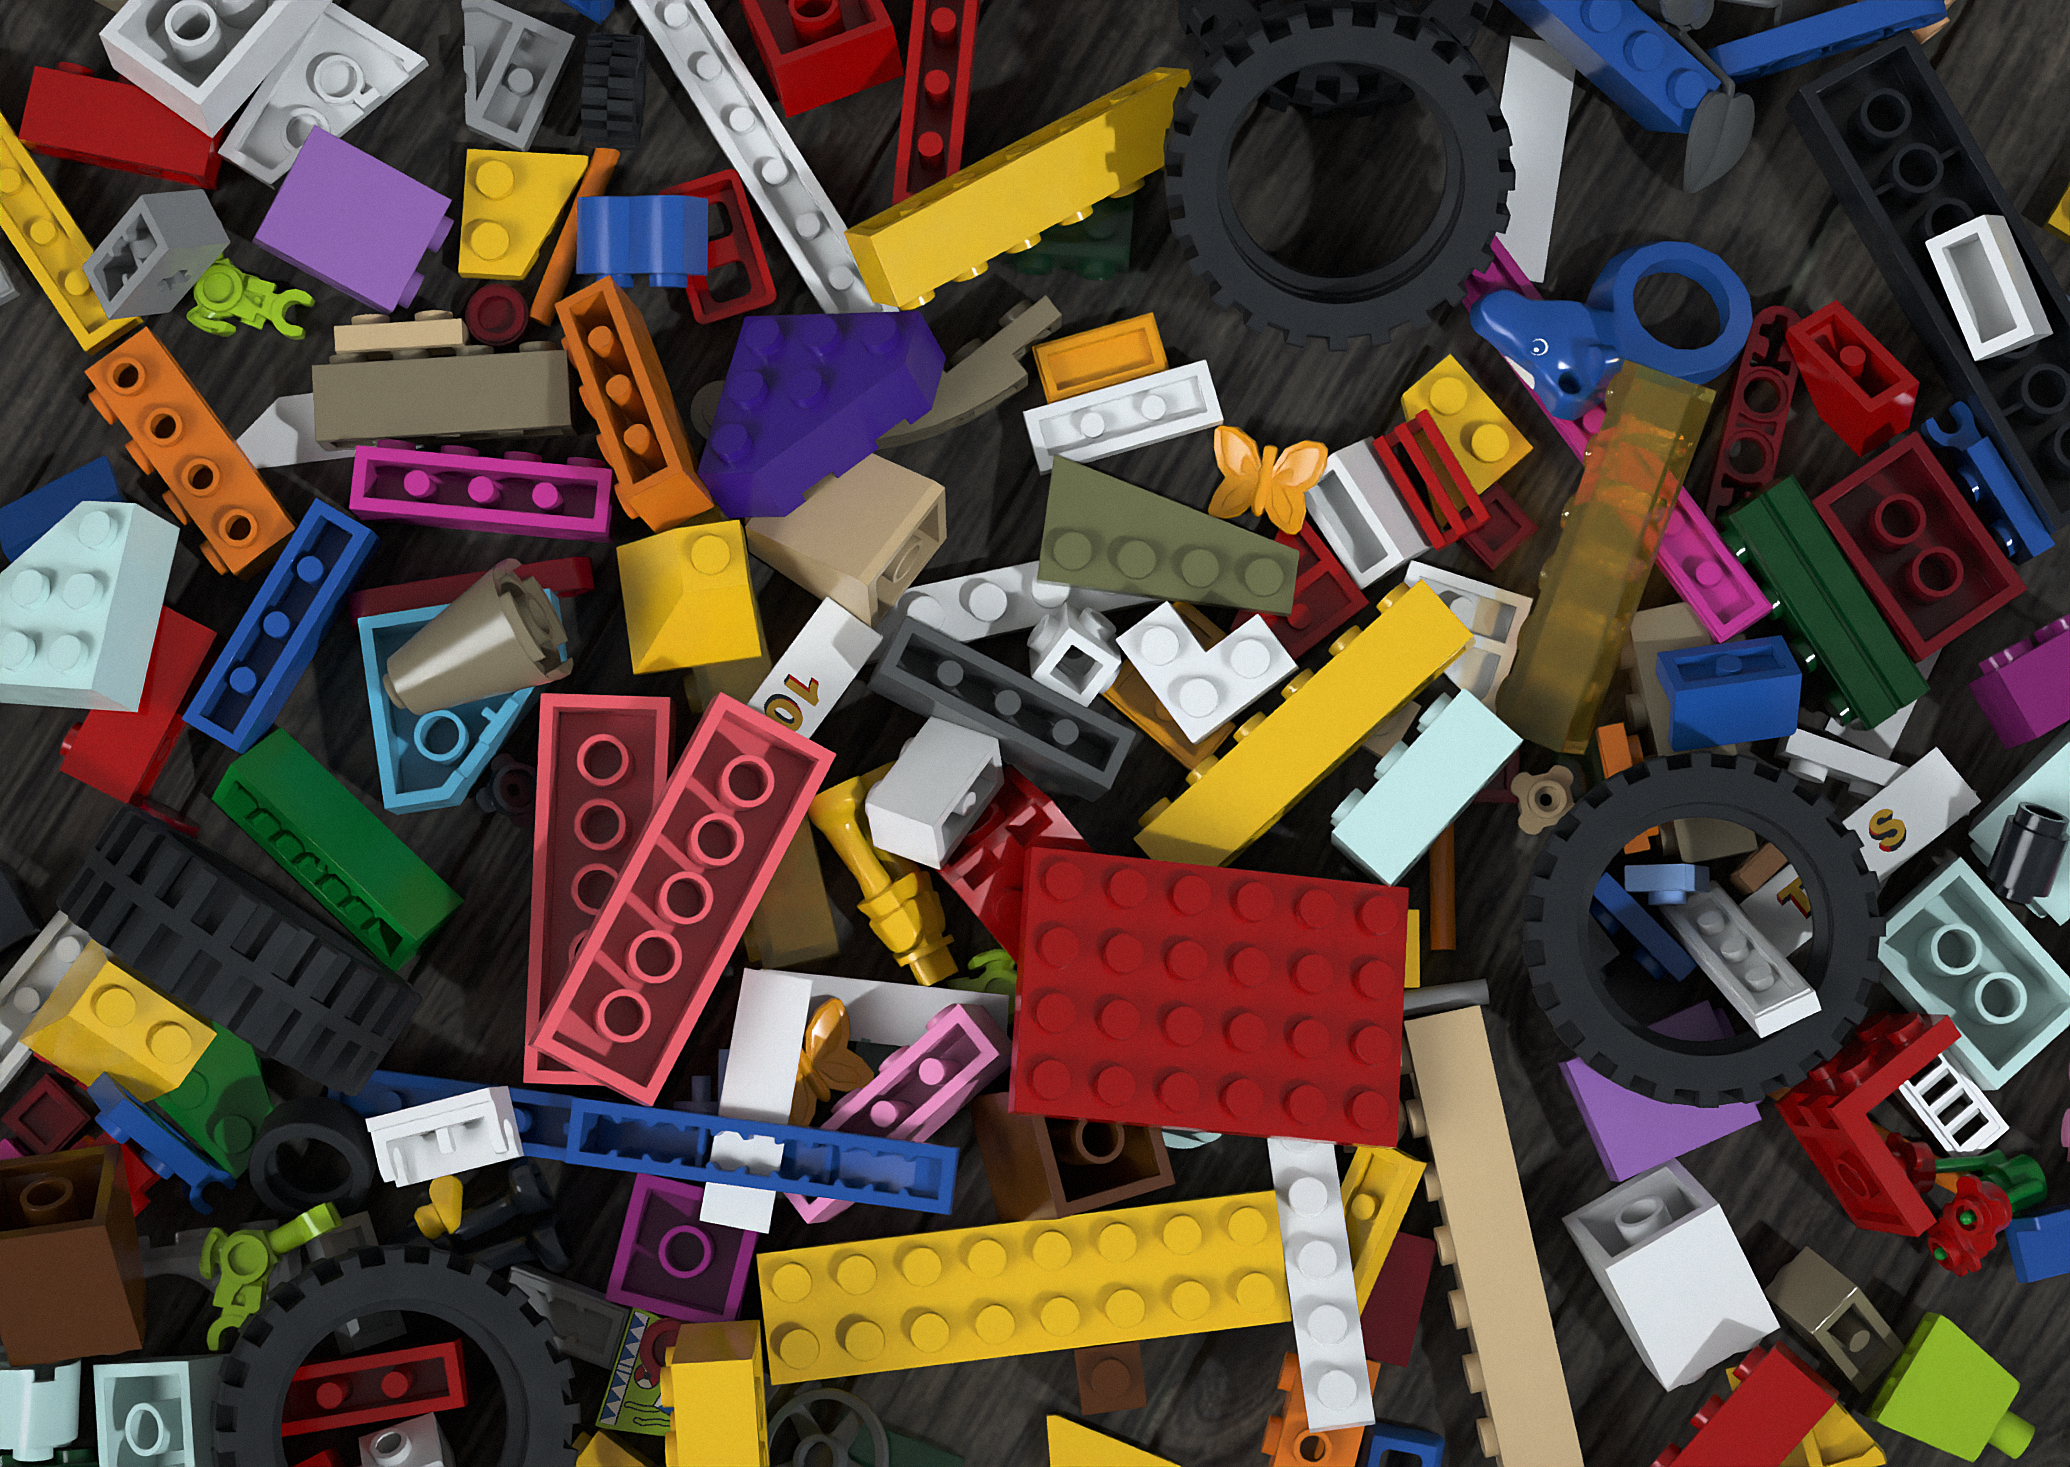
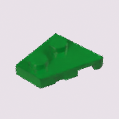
(223, 1101)

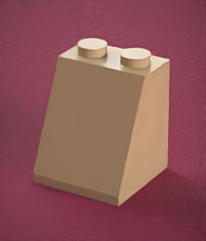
(857, 536)

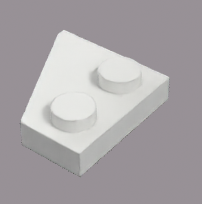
(1492, 618)

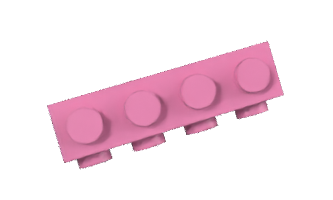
(919, 1088)

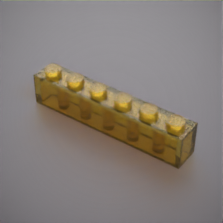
(1603, 557)

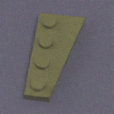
(1147, 546)

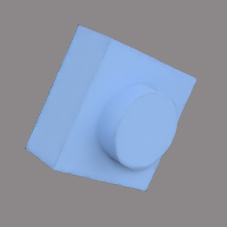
(1667, 882)

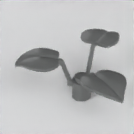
(1722, 119)

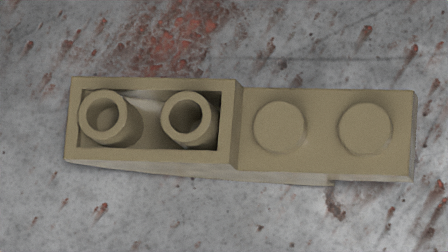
(981, 374)

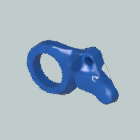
(1577, 347)

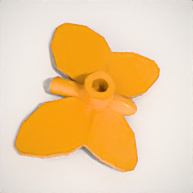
(1265, 481)
(826, 1062)

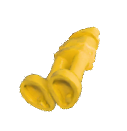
(895, 890)

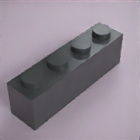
(1029, 720)

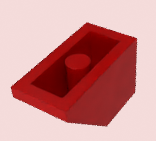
(1852, 378)

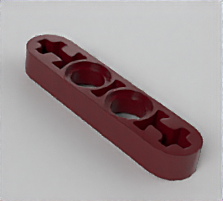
(1743, 423)
(564, 577)

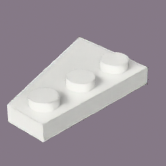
(325, 80)

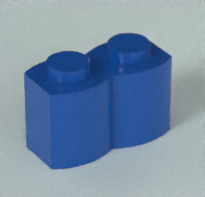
(643, 237)

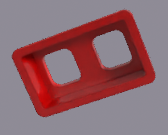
(740, 246)

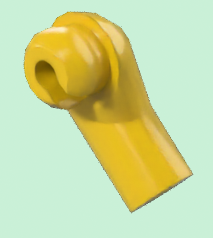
(445, 1209)

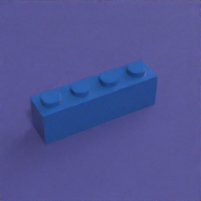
(1623, 57)
(283, 628)

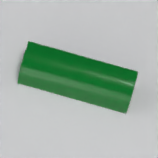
(336, 848)

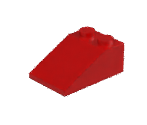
(822, 48)

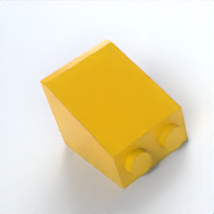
(118, 1024)

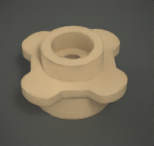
(1529, 790)

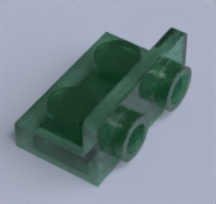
(1092, 246)

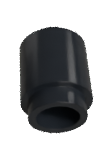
(2029, 853)

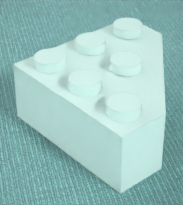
(85, 609)

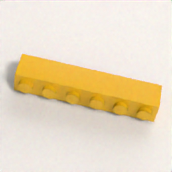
(1017, 193)
(1310, 733)

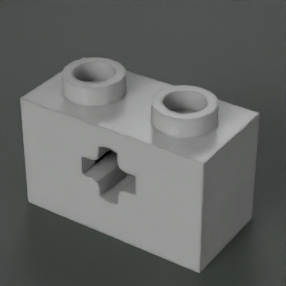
(155, 253)

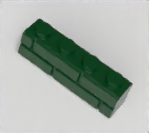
(1822, 605)

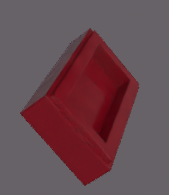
(1397, 1300)

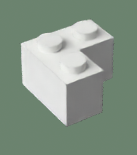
(1200, 685)

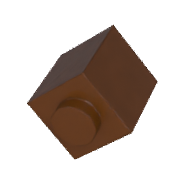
(1110, 1377)

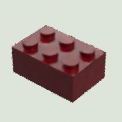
(1918, 547)

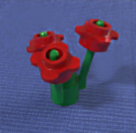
(1980, 1205)

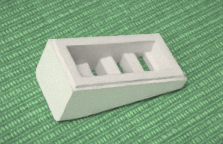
(1963, 1086)

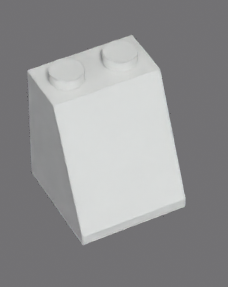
(1672, 1273)

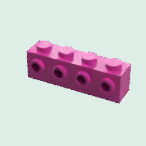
(484, 493)

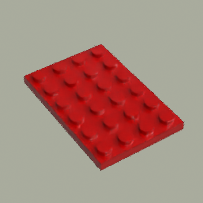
(1209, 999)

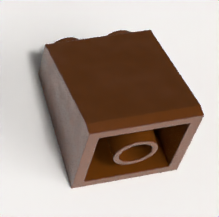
(1063, 1165)
(69, 1257)

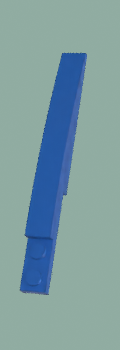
(681, 1142)

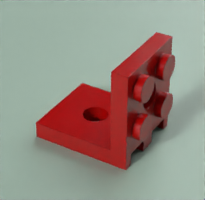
(991, 857)
(1832, 1123)

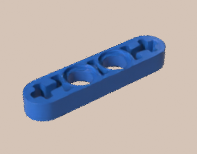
(1823, 36)

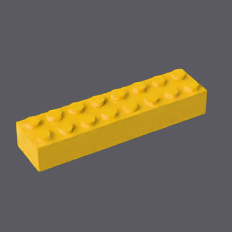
(1023, 1287)

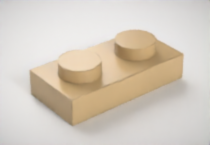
(379, 338)

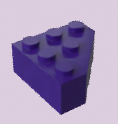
(812, 401)

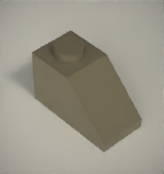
(1834, 1318)

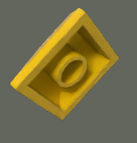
(689, 598)

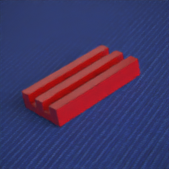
(1405, 434)

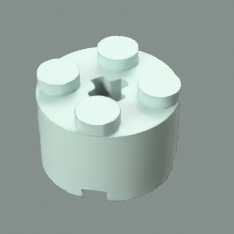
(38, 1407)

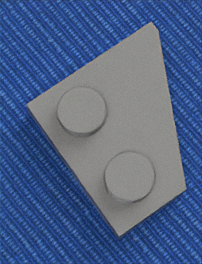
(510, 71)

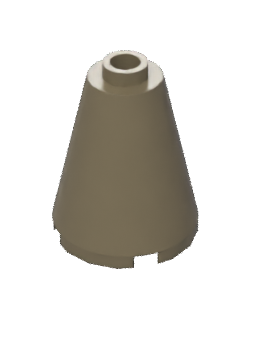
(480, 646)

